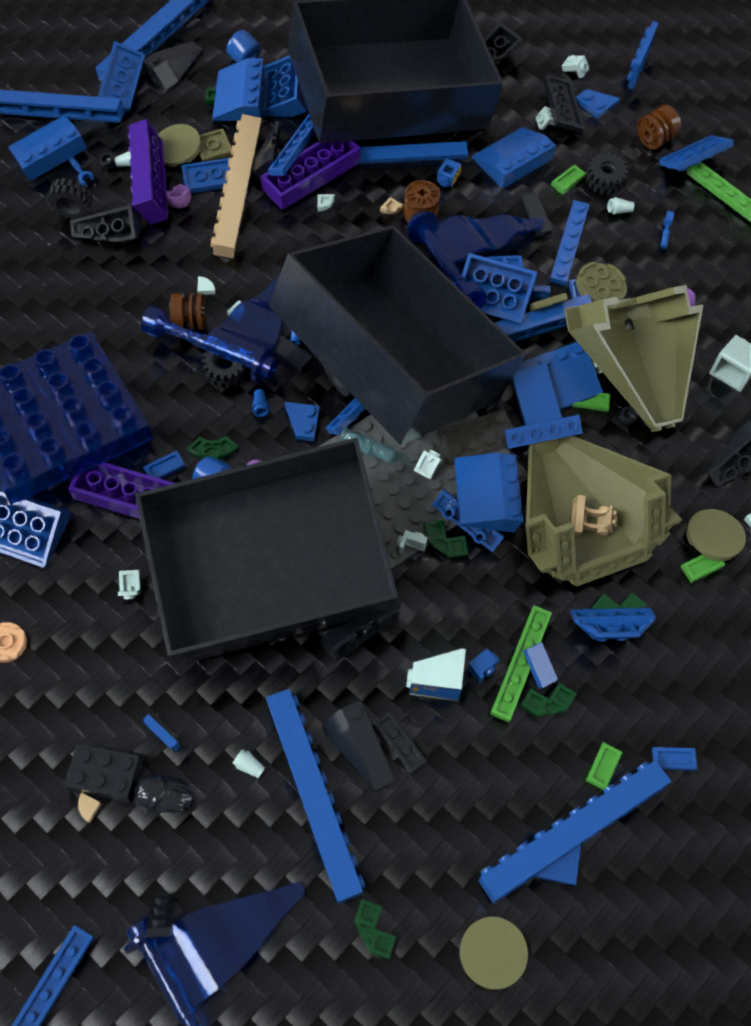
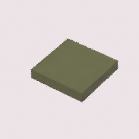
(214, 146)
(546, 302)

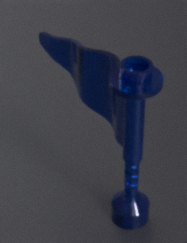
(460, 235)
(243, 337)
(210, 946)

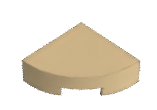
(391, 206)
(88, 807)

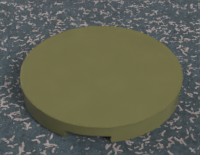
(180, 144)
(601, 281)
(716, 534)
(493, 953)

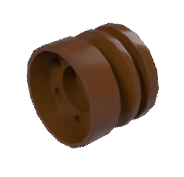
(659, 126)
(421, 197)
(189, 311)

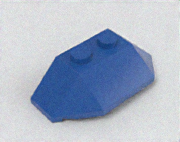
(613, 623)

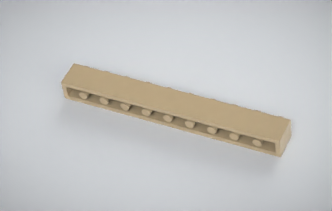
(236, 187)

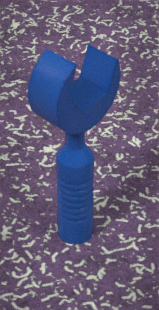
(83, 174)
(666, 232)

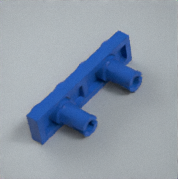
(543, 431)
(448, 506)

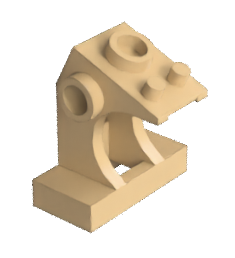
(606, 518)

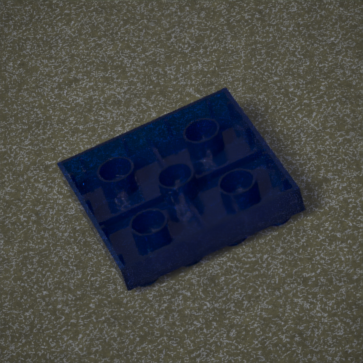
(63, 416)

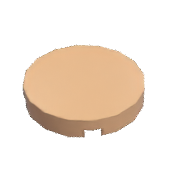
(12, 641)

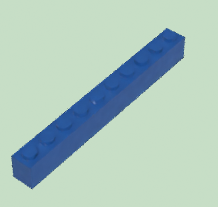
(158, 28)
(315, 798)
(573, 831)

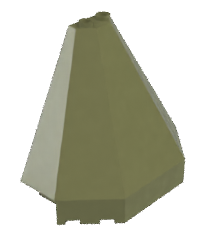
(650, 361)
(575, 467)

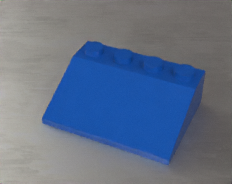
(240, 90)
(282, 90)
(48, 147)
(515, 156)
(505, 285)
(570, 374)
(488, 492)
(30, 529)

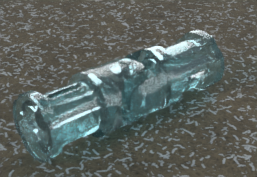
(367, 443)

